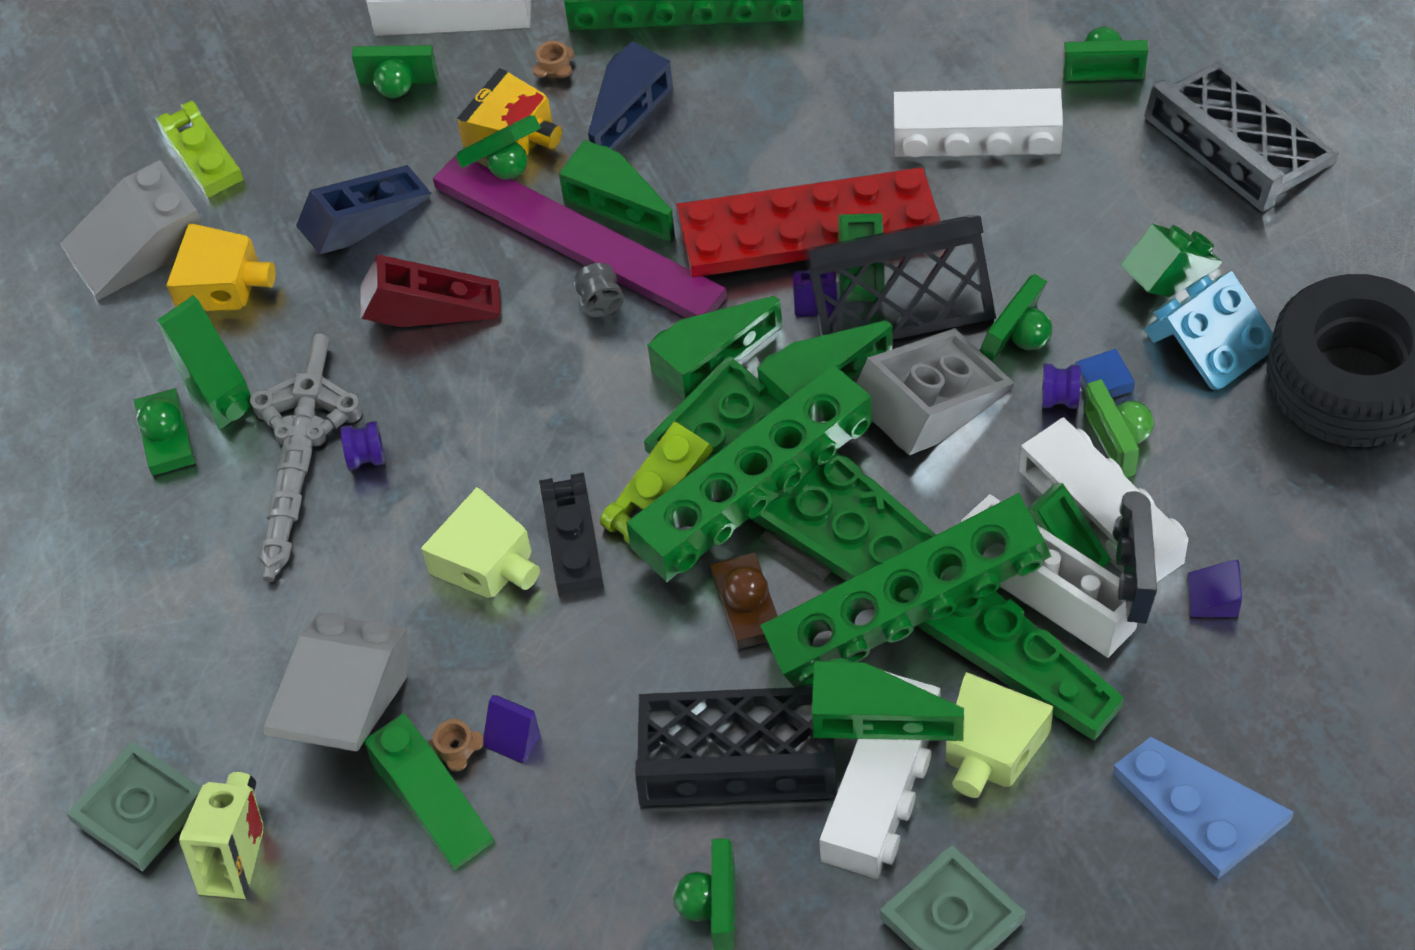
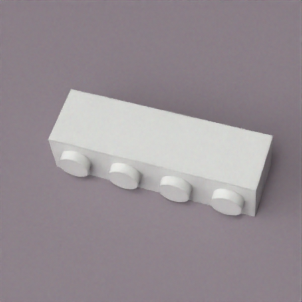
(441, 16)
(978, 122)
(1097, 488)
(1070, 592)
(873, 801)

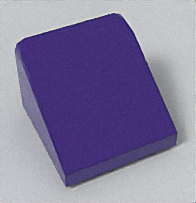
(803, 295)
(1215, 590)
(510, 729)

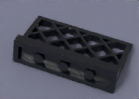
(1223, 148)
(905, 244)
(735, 774)

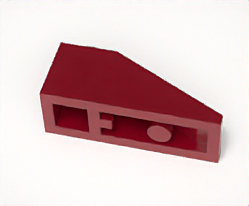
(421, 294)

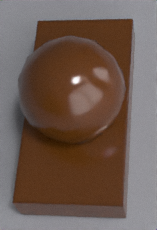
(744, 598)

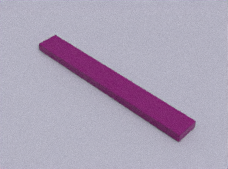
(580, 238)

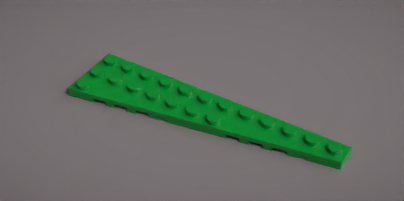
(858, 525)

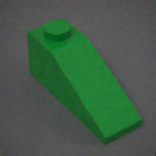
(610, 187)
(701, 342)
(806, 359)
(204, 363)
(868, 703)
(427, 791)

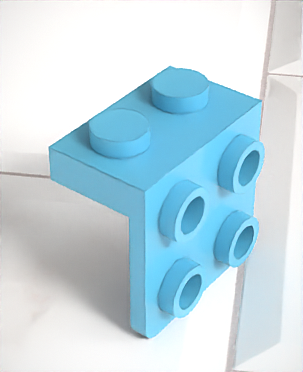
(1215, 328)

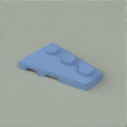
(1200, 806)

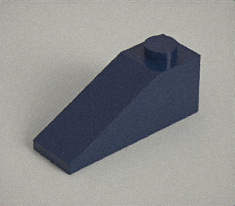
(629, 92)
(355, 208)

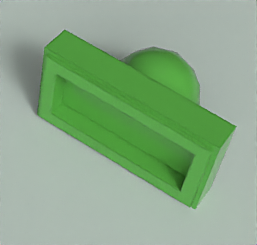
(1118, 426)

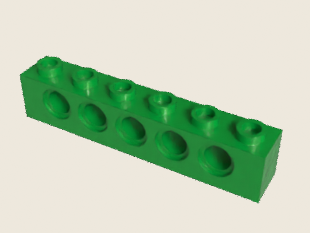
(653, 13)
(726, 475)
(918, 567)

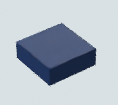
(1110, 369)

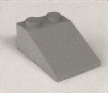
(131, 231)
(930, 389)
(338, 681)

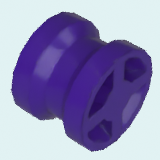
(1061, 386)
(362, 445)

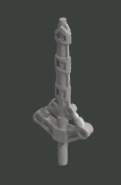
(297, 435)

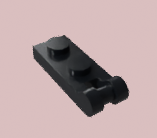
(571, 535)
(1136, 555)

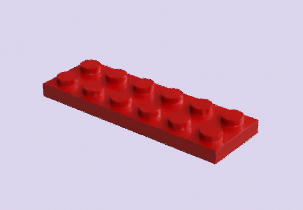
(781, 222)

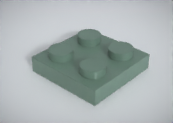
(136, 805)
(952, 908)

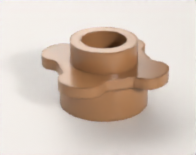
(553, 60)
(455, 731)

